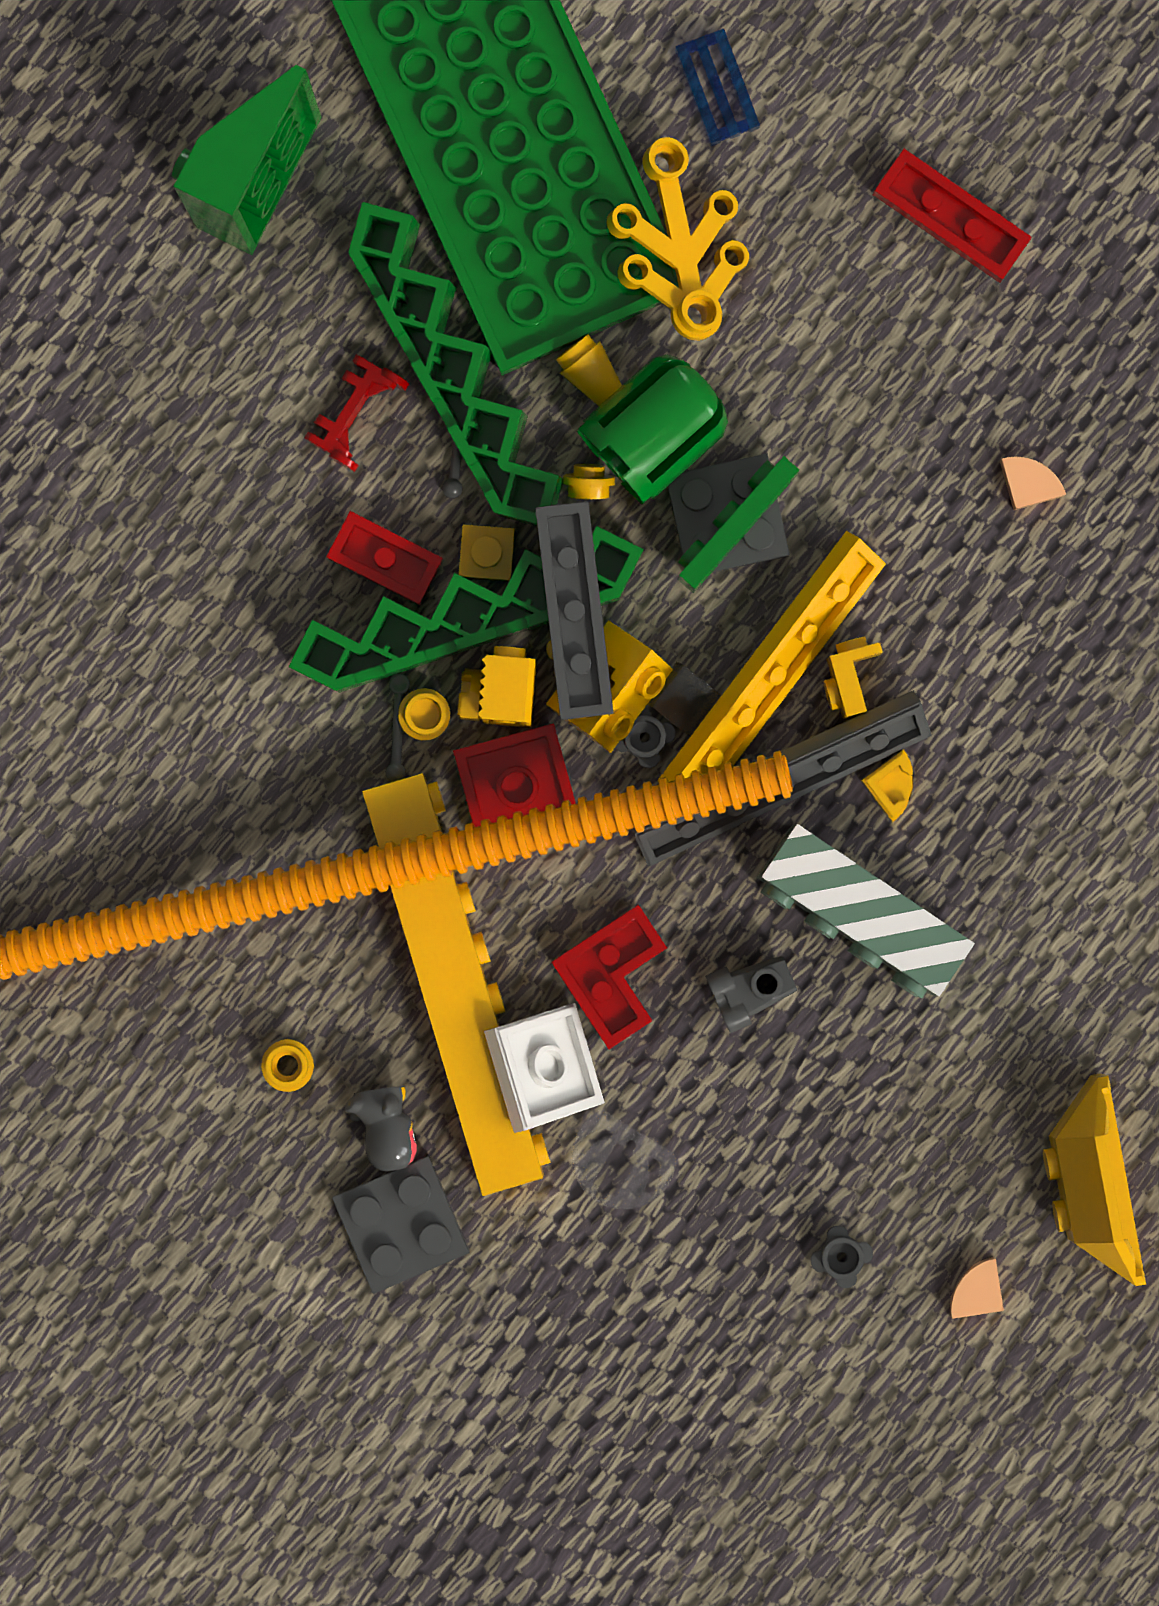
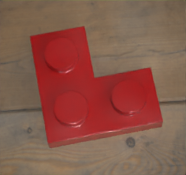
(597, 971)

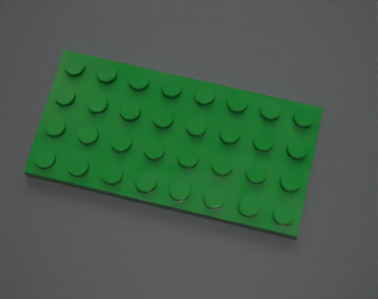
(510, 163)

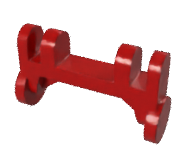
(373, 382)

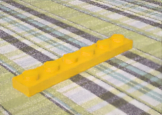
(780, 659)

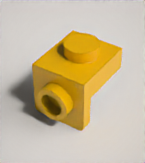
(844, 688)

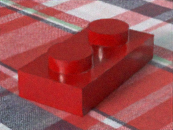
(384, 558)

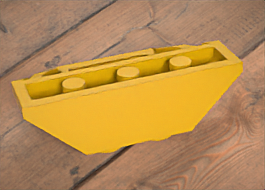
(1093, 1181)

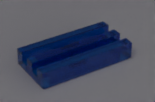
(732, 128)

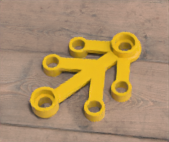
(680, 248)

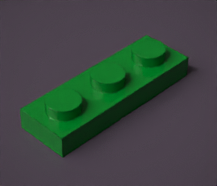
(735, 522)

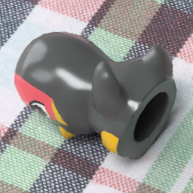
(388, 1130)

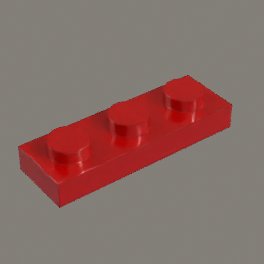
(952, 215)

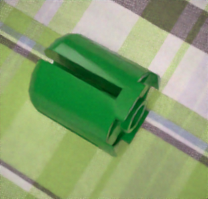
(655, 426)

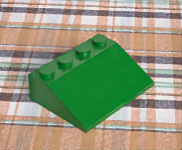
(248, 160)

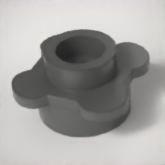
(648, 751)
(846, 1271)

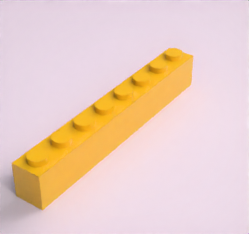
(455, 990)

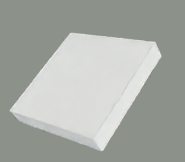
(544, 1067)

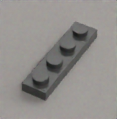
(574, 610)

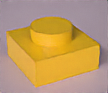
(486, 553)

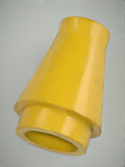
(589, 369)

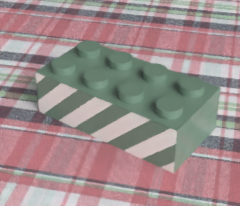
(865, 911)

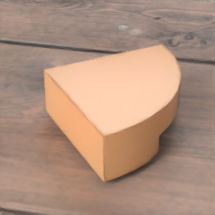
(1030, 482)
(977, 1291)

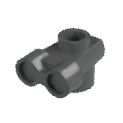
(738, 993)

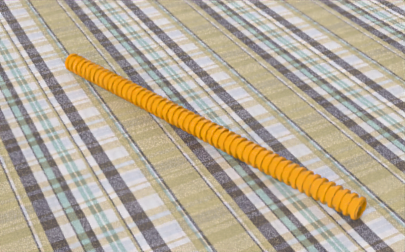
(393, 865)

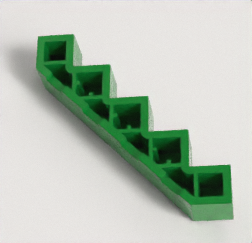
(448, 366)
(462, 621)

